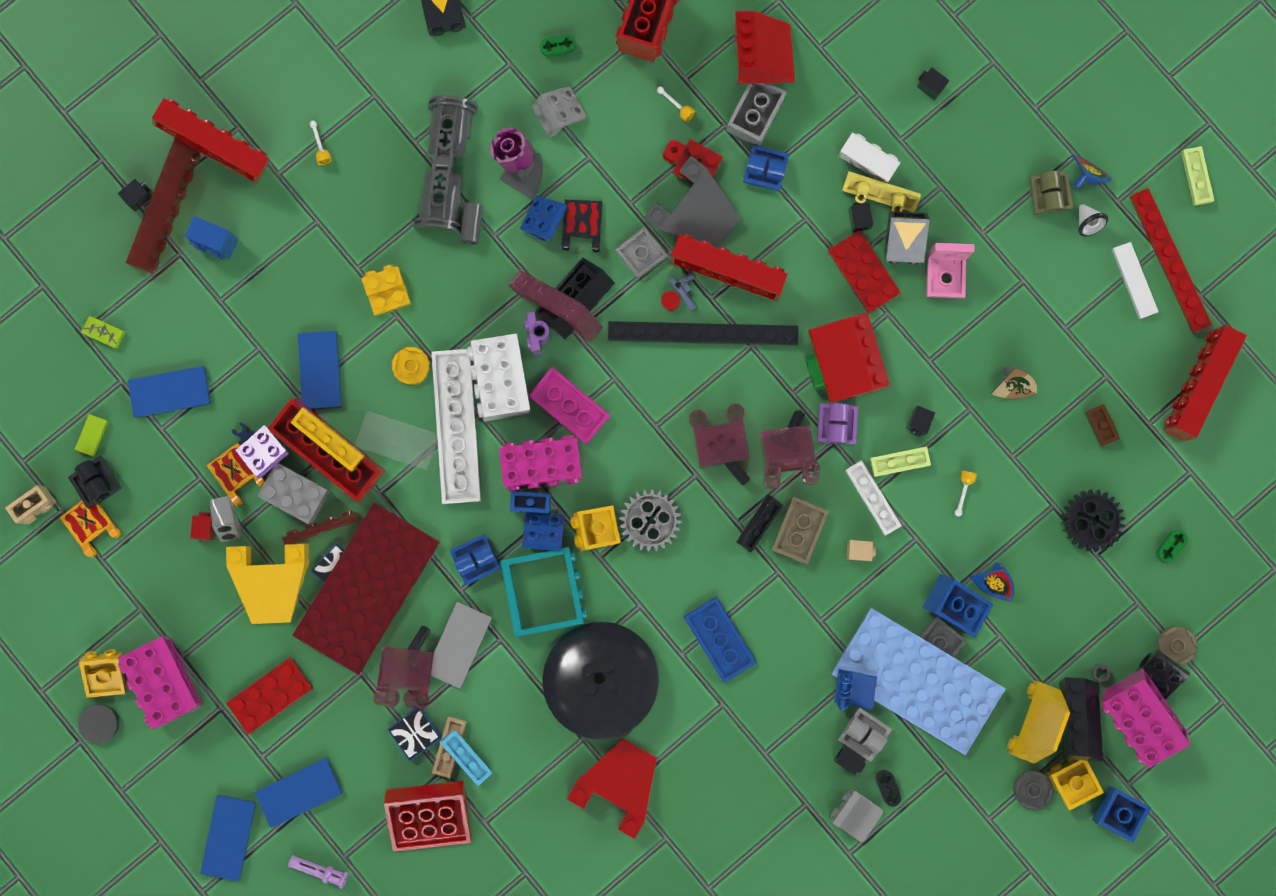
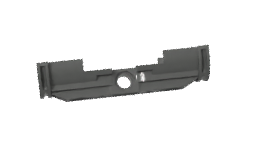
(448, 212)

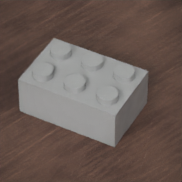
(756, 112)
(294, 493)

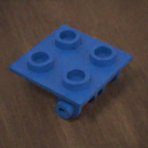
(855, 690)

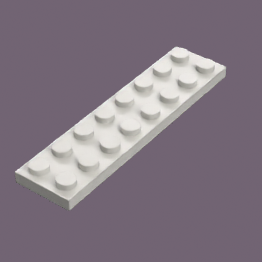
(456, 427)

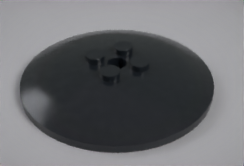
(608, 707)

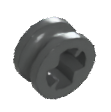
(1099, 678)

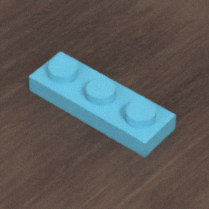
(465, 757)

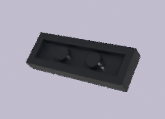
(759, 523)

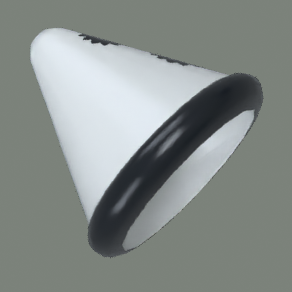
(1090, 221)

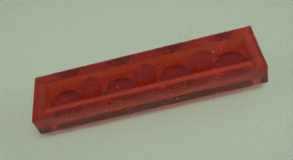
(313, 530)

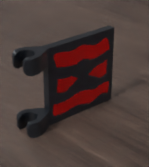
(582, 220)

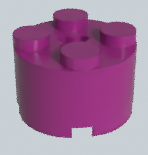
(512, 150)

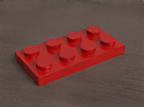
(864, 272)
(269, 695)

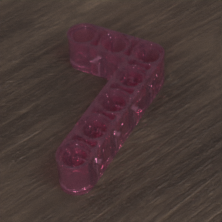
(557, 303)

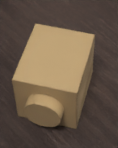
(860, 550)

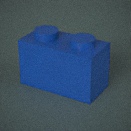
(530, 502)

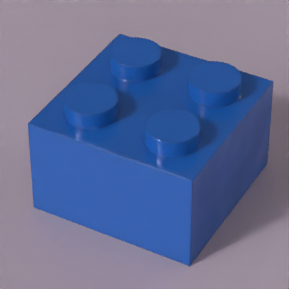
(211, 237)
(1121, 813)

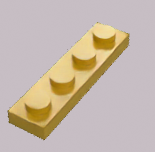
(327, 439)

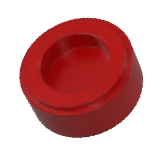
(670, 300)

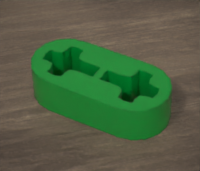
(556, 41)
(814, 372)
(1168, 543)

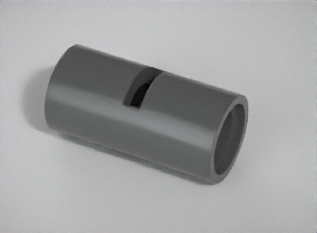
(471, 223)

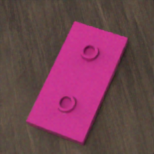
(569, 405)

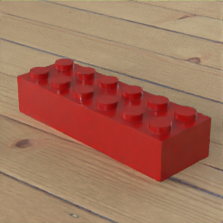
(210, 140)
(728, 267)
(1204, 383)
(354, 483)

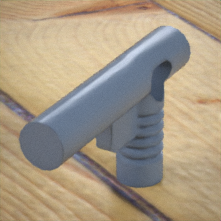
(684, 289)

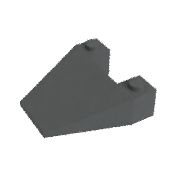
(701, 212)

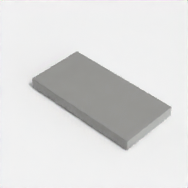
(459, 644)

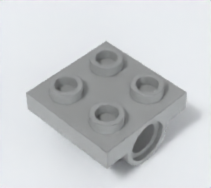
(865, 734)

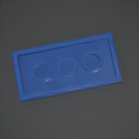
(319, 369)
(169, 392)
(720, 639)
(298, 792)
(228, 837)

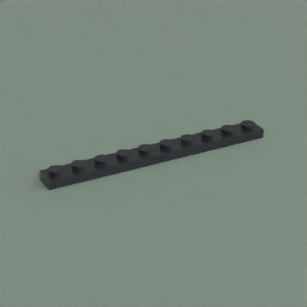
(702, 333)

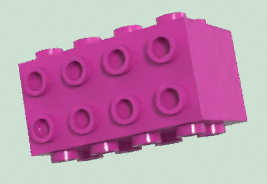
(540, 463)
(159, 682)
(1145, 718)

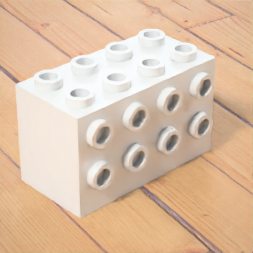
(498, 377)

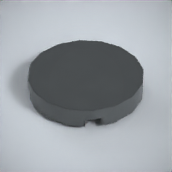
(98, 723)
(1033, 789)

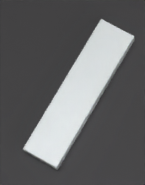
(1134, 280)
(873, 498)

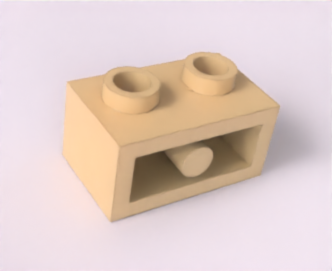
(30, 505)

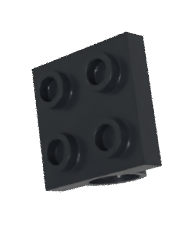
(94, 481)
(1163, 672)

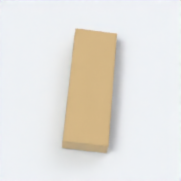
(444, 761)

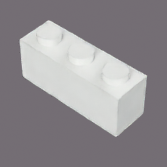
(869, 158)

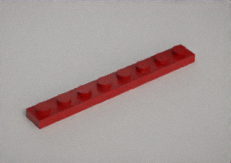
(1170, 260)

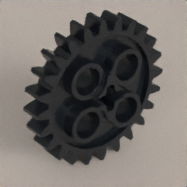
(1086, 536)

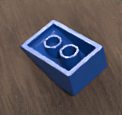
(957, 605)

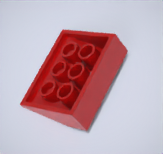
(763, 49)
(849, 357)
(427, 816)

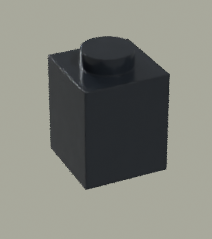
(932, 83)
(135, 194)
(860, 217)
(920, 421)
(850, 760)

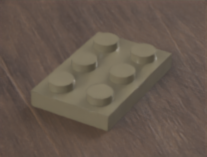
(800, 530)

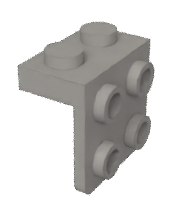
(558, 110)
(856, 815)

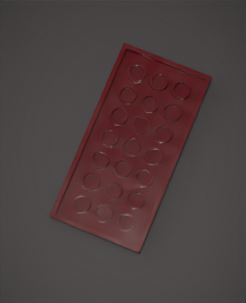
(366, 588)

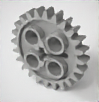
(635, 510)

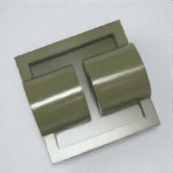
(1050, 192)

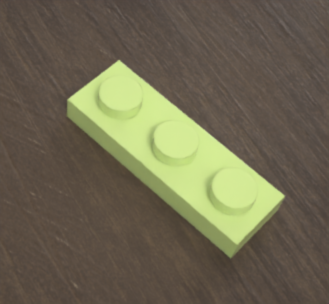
(1197, 176)
(900, 461)

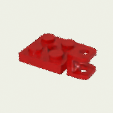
(683, 152)

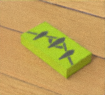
(103, 332)

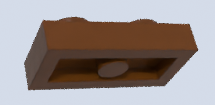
(1102, 425)

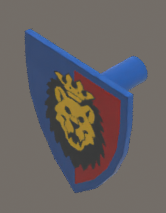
(1090, 173)
(996, 582)

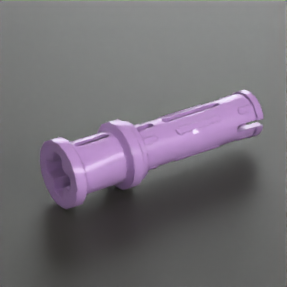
(326, 874)

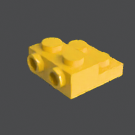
(386, 290)
(595, 528)
(102, 674)
(1075, 782)

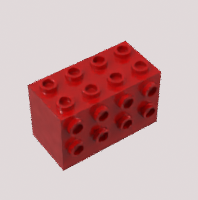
(645, 28)

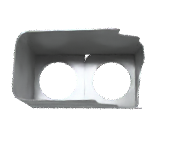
(222, 514)

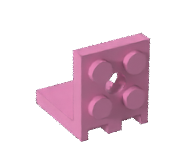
(950, 260)

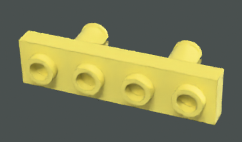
(881, 192)

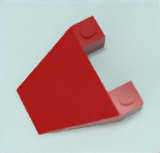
(623, 779)

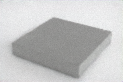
(641, 253)

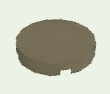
(1177, 644)

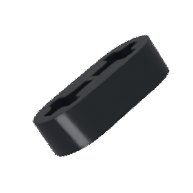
(892, 786)

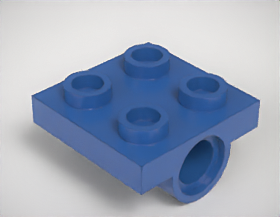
(766, 168)
(543, 218)
(543, 531)
(475, 559)

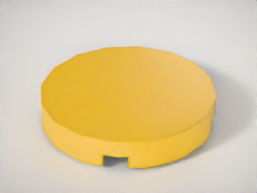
(410, 365)

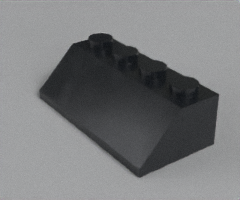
(583, 283)
(1083, 728)

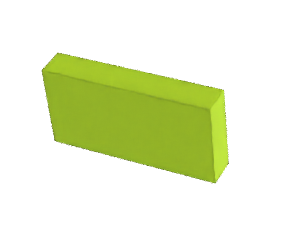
(91, 435)

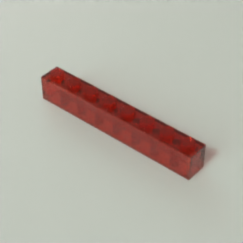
(163, 207)

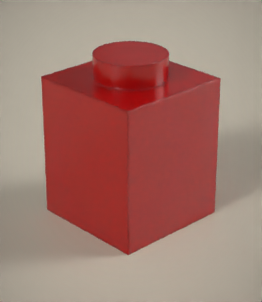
(202, 527)

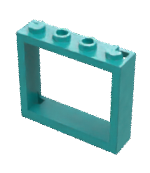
(512, 598)

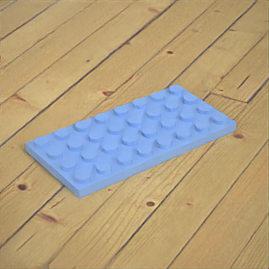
(921, 681)

